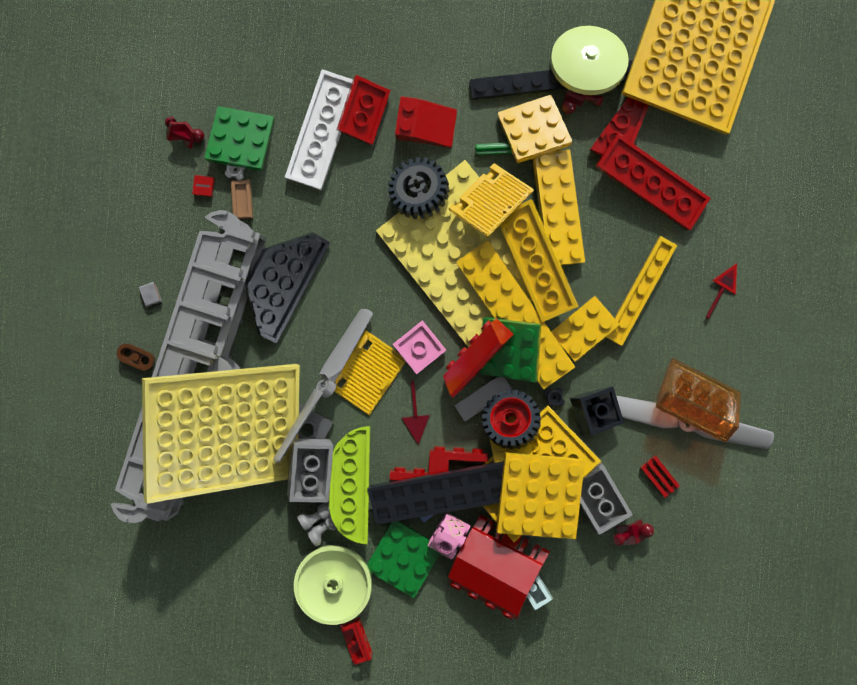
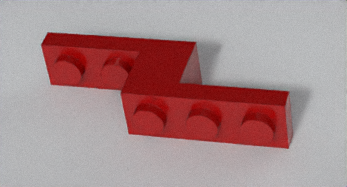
(439, 461)

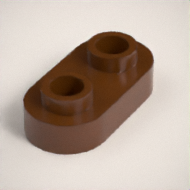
(136, 357)

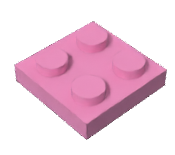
(419, 347)

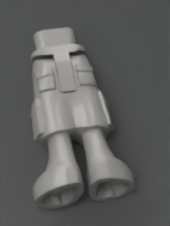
(315, 532)

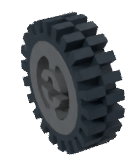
(423, 200)

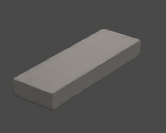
(478, 400)

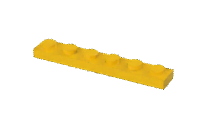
(642, 289)

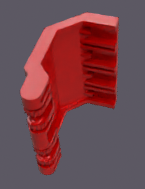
(496, 569)

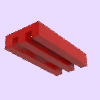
(670, 489)

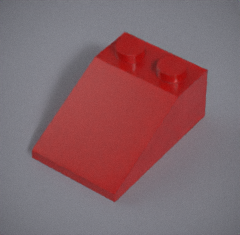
(425, 122)

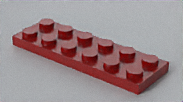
(653, 182)

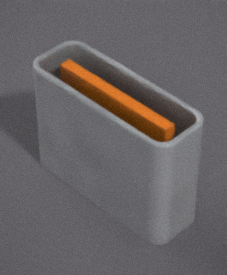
(150, 294)

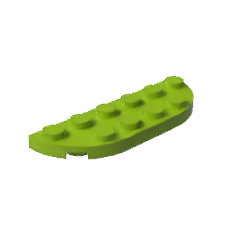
(349, 485)

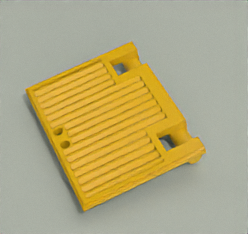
(490, 200)
(369, 373)

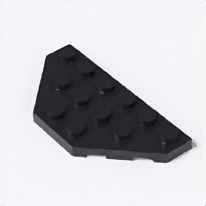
(281, 280)

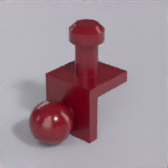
(573, 99)
(183, 132)
(633, 533)

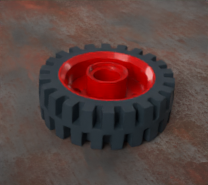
(516, 433)

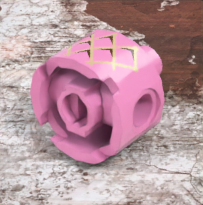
(449, 535)

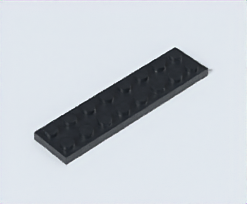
(436, 493)

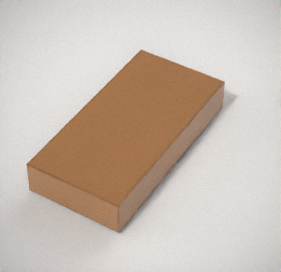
(242, 199)

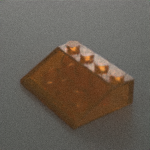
(699, 400)

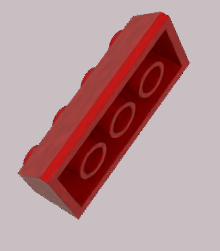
(477, 355)

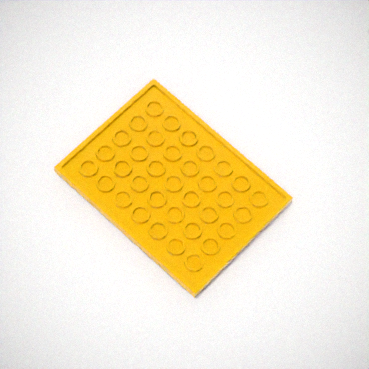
(698, 58)

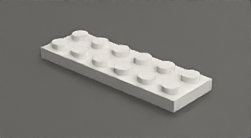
(318, 133)

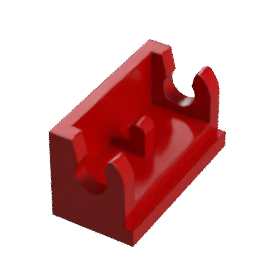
(356, 641)

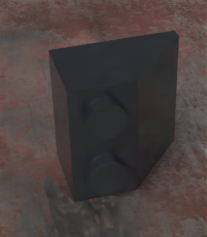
(597, 411)

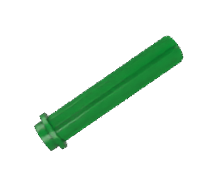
(493, 149)

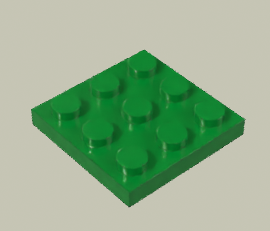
(239, 138)
(519, 355)
(403, 558)

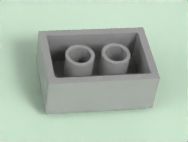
(310, 470)
(602, 501)

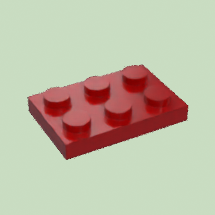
(363, 110)

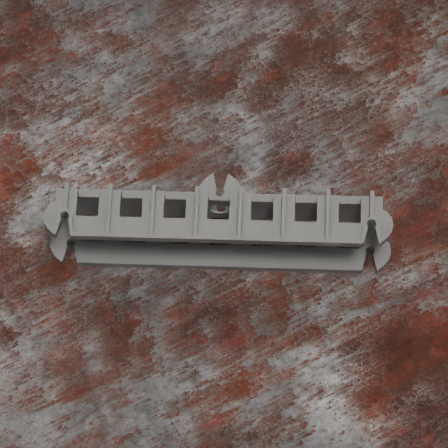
(186, 341)

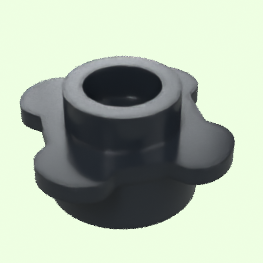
(559, 397)

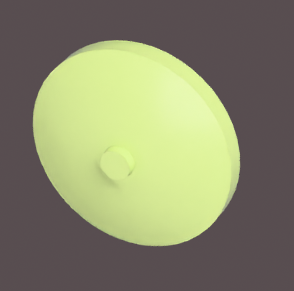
(589, 60)
(332, 585)

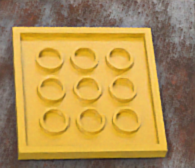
(540, 495)

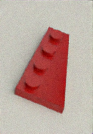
(625, 122)

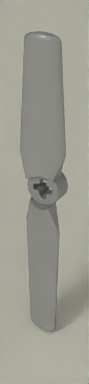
(329, 373)
(647, 413)

